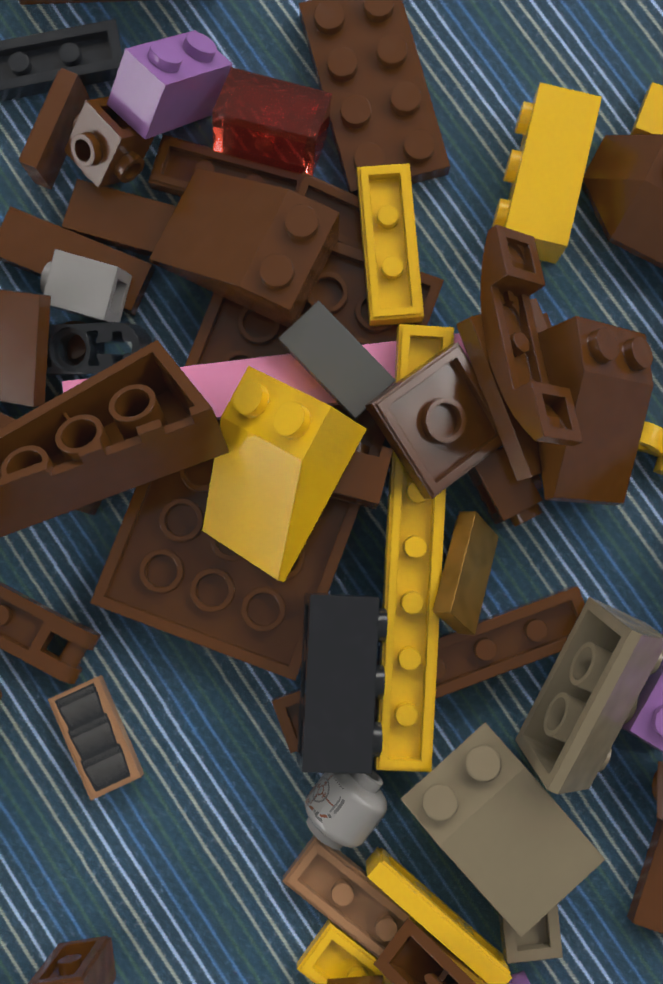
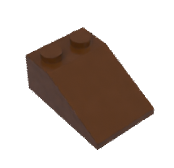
(249, 243)
(611, 396)

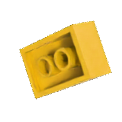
(277, 471)

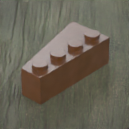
(104, 438)

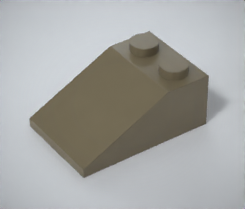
(502, 829)

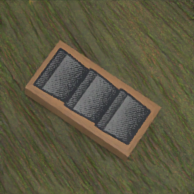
(96, 737)

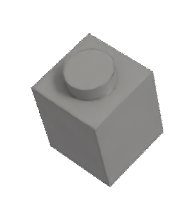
(85, 286)

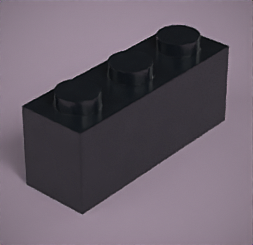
(340, 683)

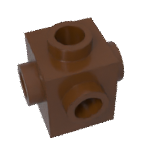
(106, 145)

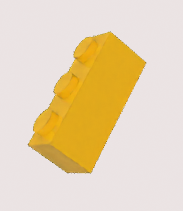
(548, 167)

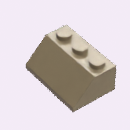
(589, 696)

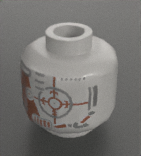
(345, 808)

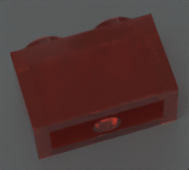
(271, 121)

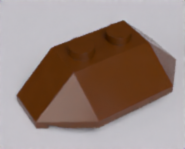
(628, 193)

